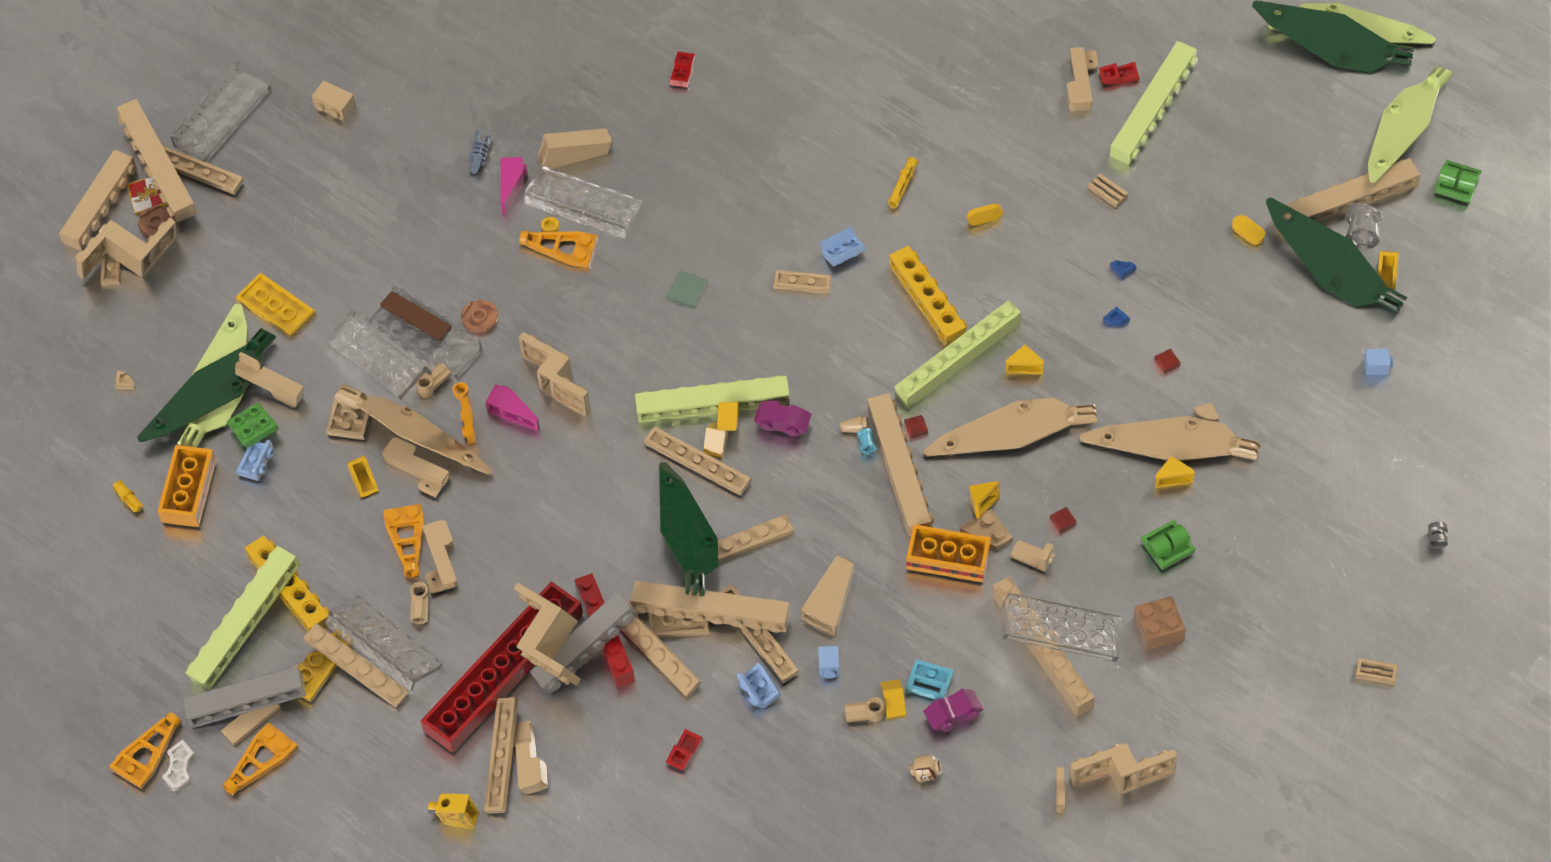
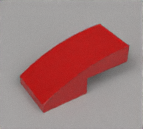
(682, 69)
(1121, 74)
(684, 750)

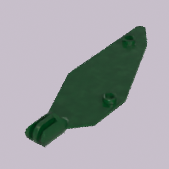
(1334, 37)
(1332, 259)
(207, 390)
(686, 530)

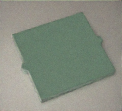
(687, 288)

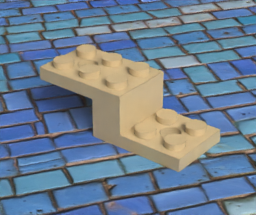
(554, 373)
(1122, 768)

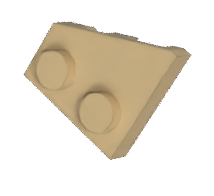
(989, 526)

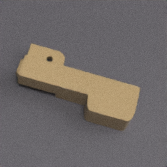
(1079, 90)
(280, 386)
(404, 457)
(439, 543)
(530, 769)

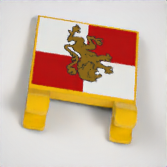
(144, 195)

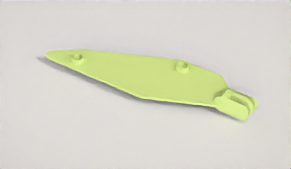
(1389, 29)
(1404, 122)
(226, 341)

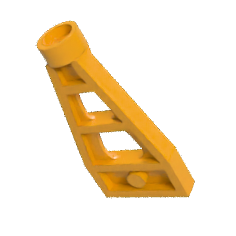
(582, 252)
(466, 412)
(406, 517)
(272, 739)
(133, 770)

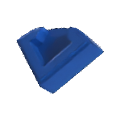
(1123, 268)
(1116, 317)

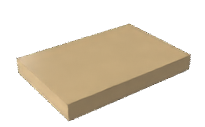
(670, 627)

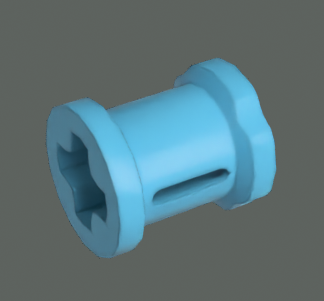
(866, 440)

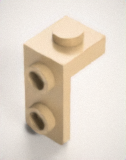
(1034, 556)

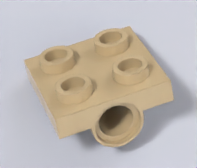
(347, 421)

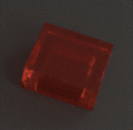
(1167, 361)
(916, 426)
(1063, 519)

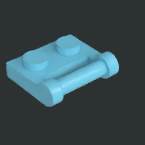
(929, 675)

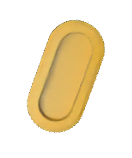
(984, 214)
(1248, 229)

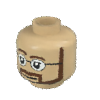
(925, 768)

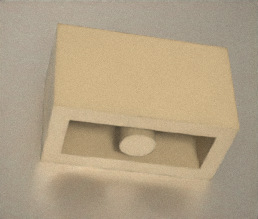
(333, 100)

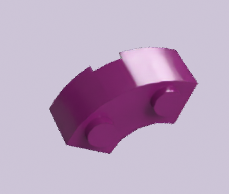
(777, 417)
(953, 710)

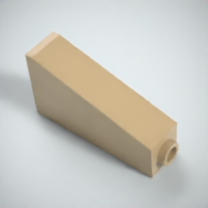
(573, 147)
(828, 599)

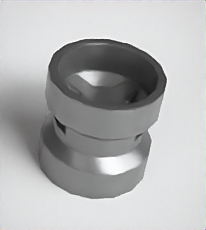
(1438, 535)

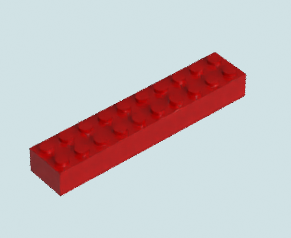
(489, 677)

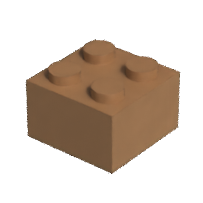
(1159, 623)

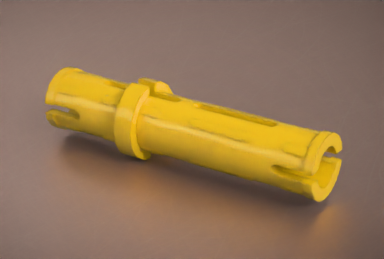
(906, 175)

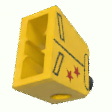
(455, 810)

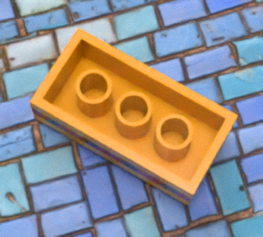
(186, 486)
(948, 553)

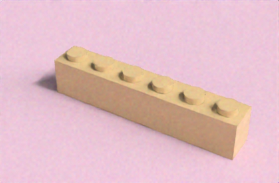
(98, 200)

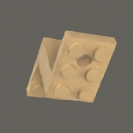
(126, 248)
(546, 635)

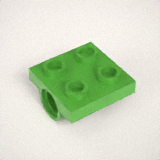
(1457, 181)
(252, 425)
(1168, 544)

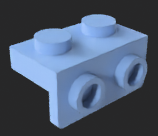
(841, 247)
(255, 460)
(759, 686)

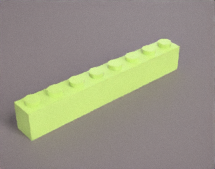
(1153, 102)
(957, 355)
(705, 398)
(243, 618)

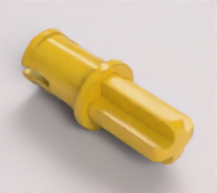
(127, 496)

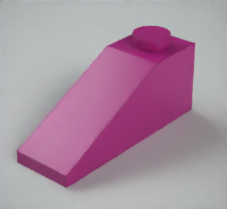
(512, 179)
(508, 405)

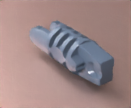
(479, 152)

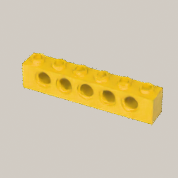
(905, 258)
(256, 553)

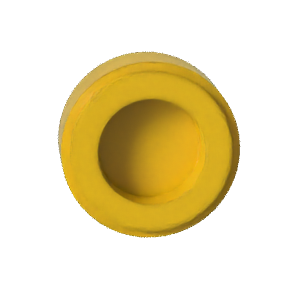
(550, 224)

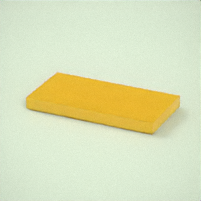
(275, 305)

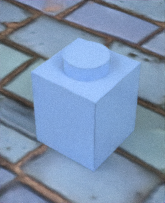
(1377, 362)
(828, 661)

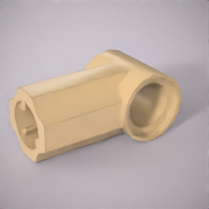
(439, 375)
(419, 604)
(862, 710)

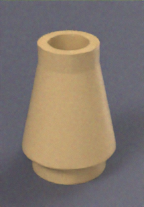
(854, 424)

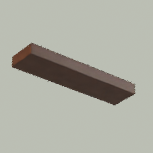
(416, 316)

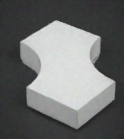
(177, 775)

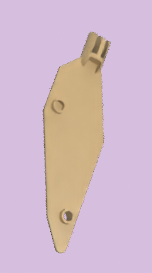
(410, 426)
(1012, 427)
(1176, 437)

